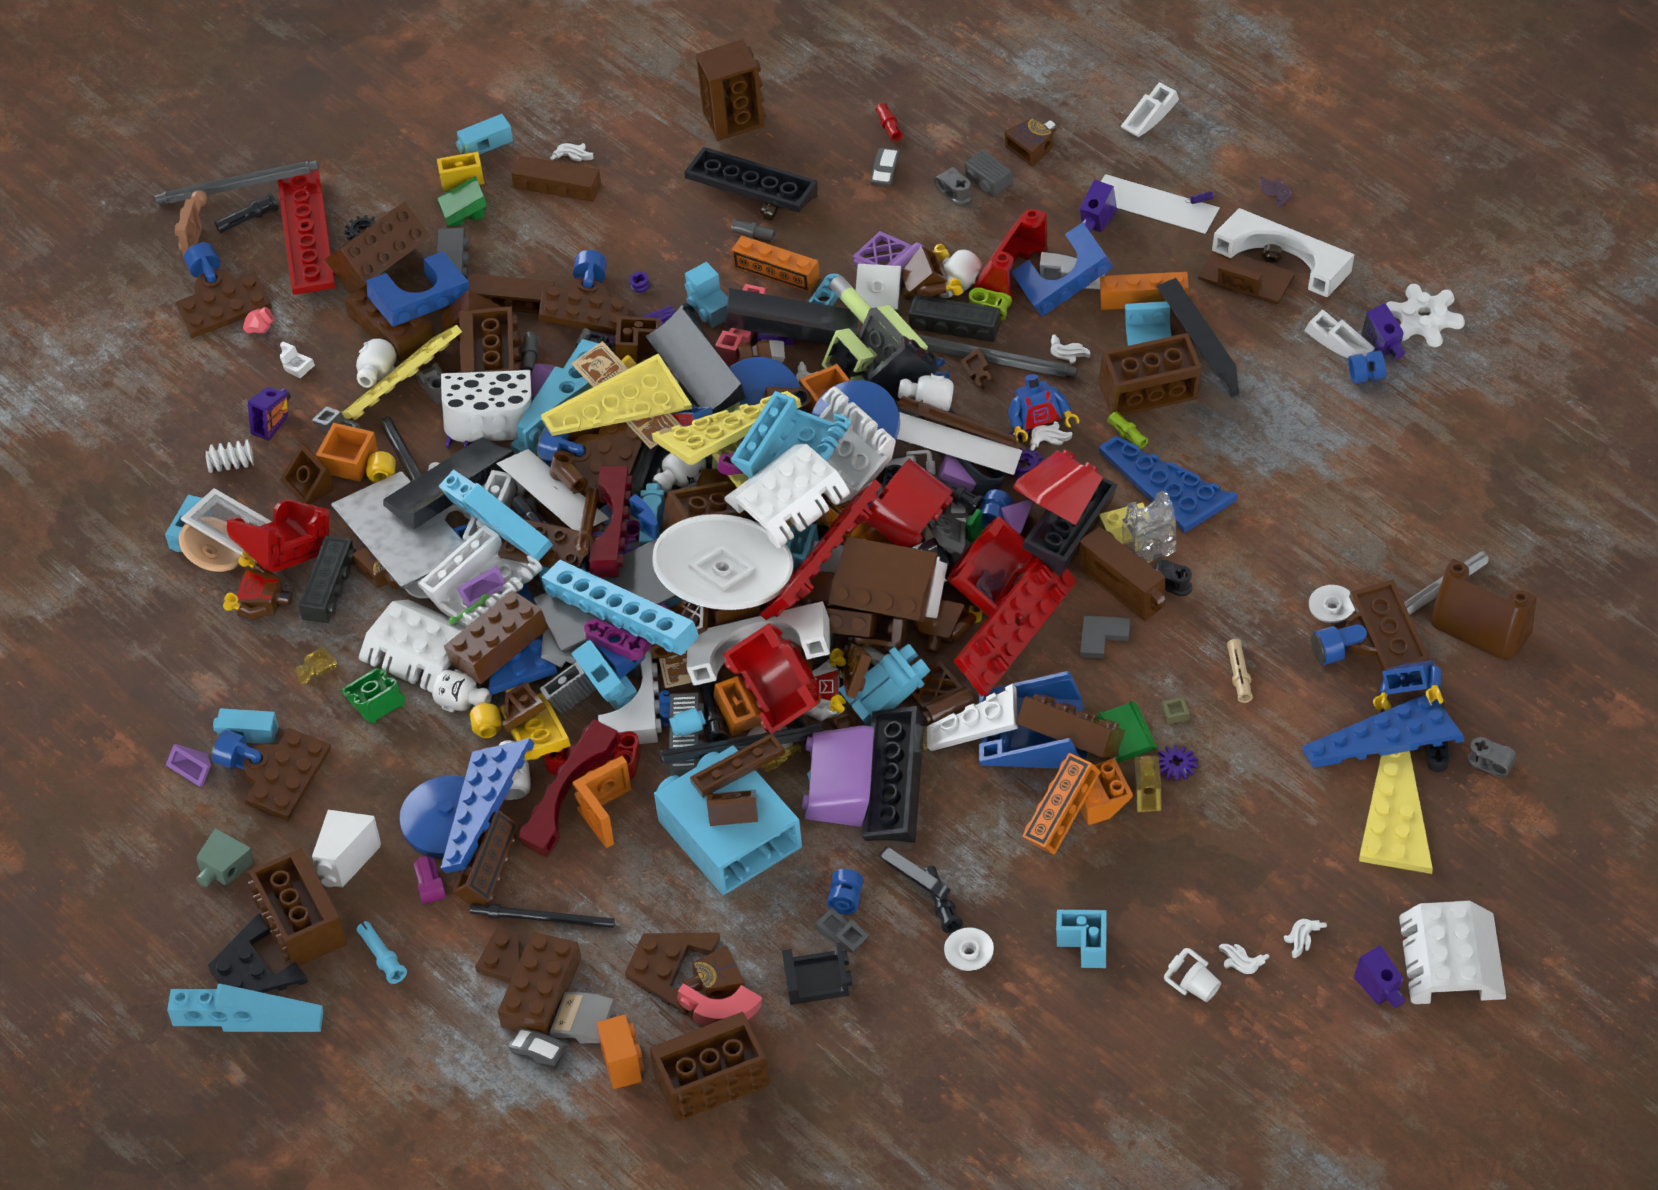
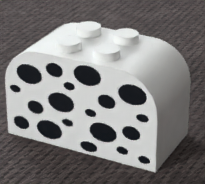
(485, 404)

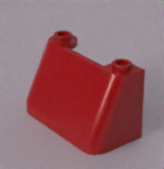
(1022, 240)
(1060, 485)
(288, 540)

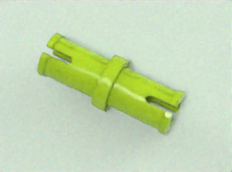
(1127, 430)

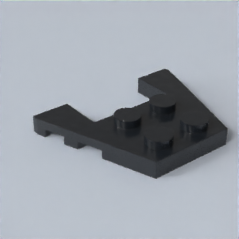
(244, 968)

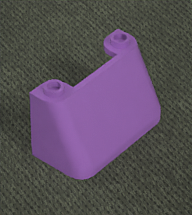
(839, 775)

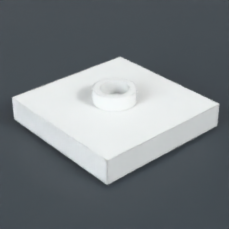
(879, 284)

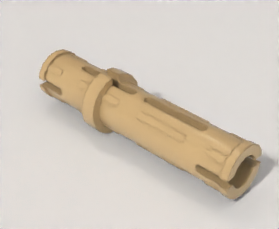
(1243, 690)

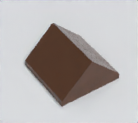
(307, 476)
(732, 807)

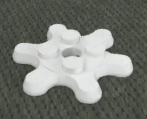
(1425, 325)

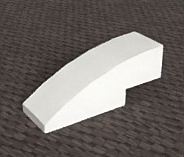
(1150, 110)
(1057, 266)
(1337, 336)

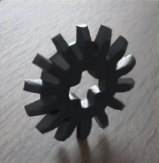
(353, 229)

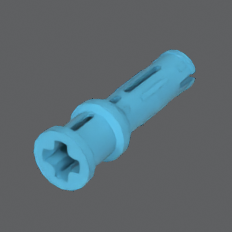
(386, 959)

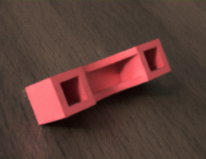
(728, 341)

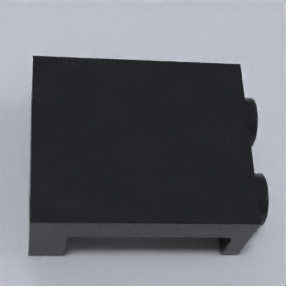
(906, 362)
(817, 975)

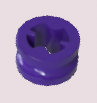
(639, 282)

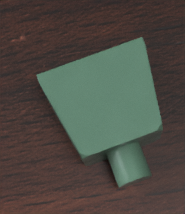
(222, 859)

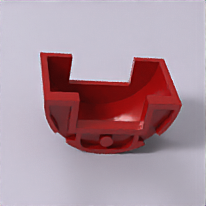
(909, 504)
(994, 550)
(775, 675)

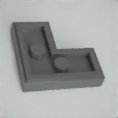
(1097, 630)

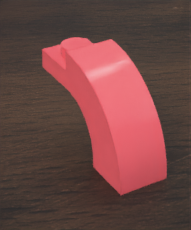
(712, 1010)

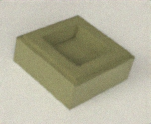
(1175, 710)

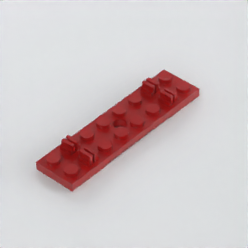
(306, 247)
(799, 585)
(1000, 638)

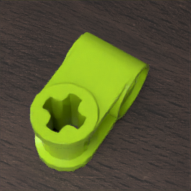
(990, 298)

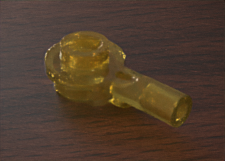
(789, 751)

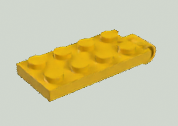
(543, 730)

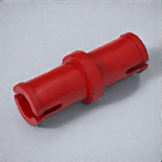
(888, 121)

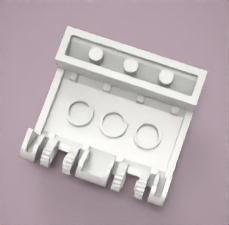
(863, 448)
(789, 490)
(468, 561)
(412, 642)
(1451, 950)

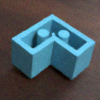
(705, 294)
(1084, 930)

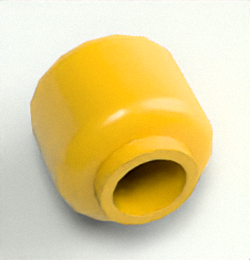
(380, 466)
(485, 720)

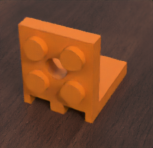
(598, 789)

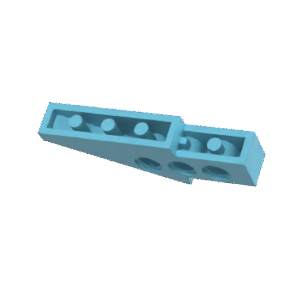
(558, 388)
(495, 515)
(242, 1010)

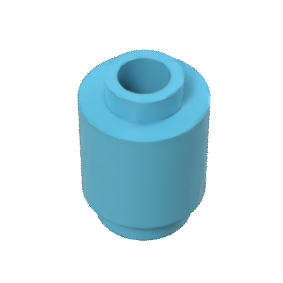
(687, 722)

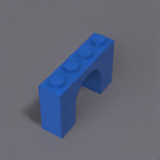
(1090, 265)
(403, 306)

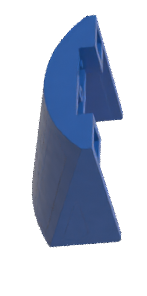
(1025, 746)

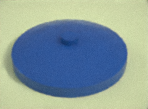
(763, 372)
(872, 400)
(429, 814)

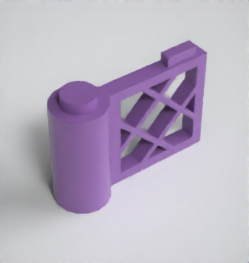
(896, 259)

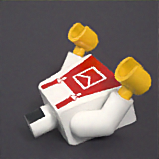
(828, 683)

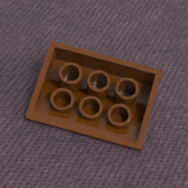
(884, 579)

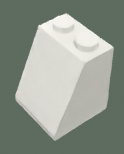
(344, 846)

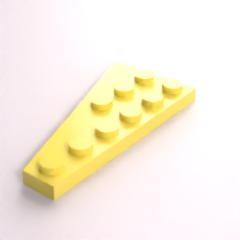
(401, 372)
(629, 396)
(711, 432)
(1395, 821)

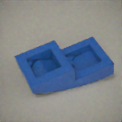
(645, 515)

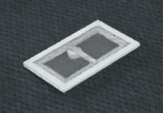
(212, 513)

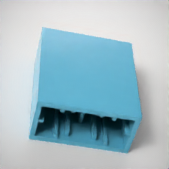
(732, 851)

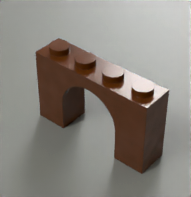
(851, 621)

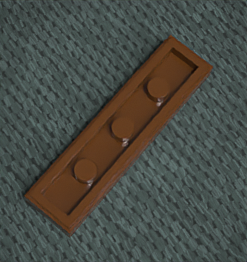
(737, 765)

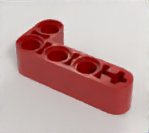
(628, 748)

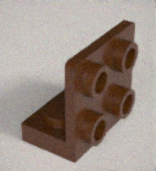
(894, 638)

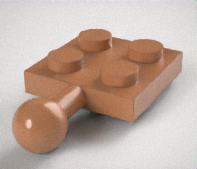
(189, 225)

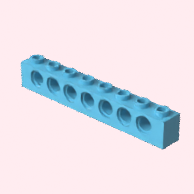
(620, 607)

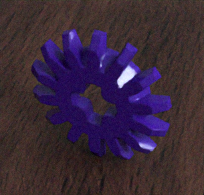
(1032, 460)
(1185, 766)

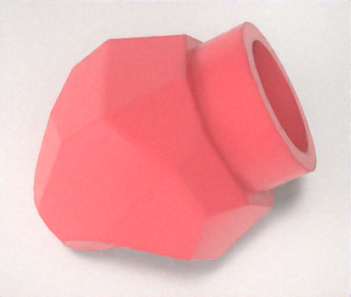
(258, 321)

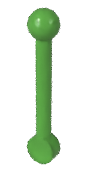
(453, 620)

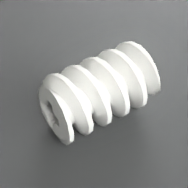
(229, 456)

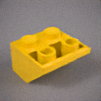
(458, 169)

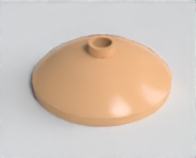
(206, 551)

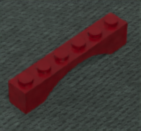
(606, 551)
(594, 747)

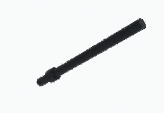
(496, 911)

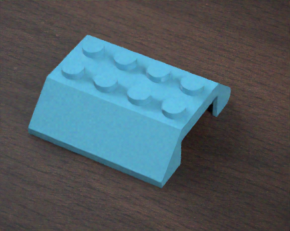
(782, 427)

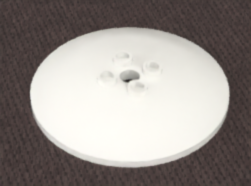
(697, 551)

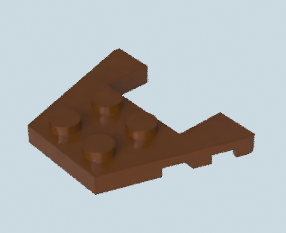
(660, 959)

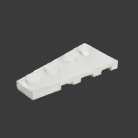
(977, 721)

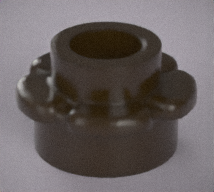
(769, 211)
(1272, 253)

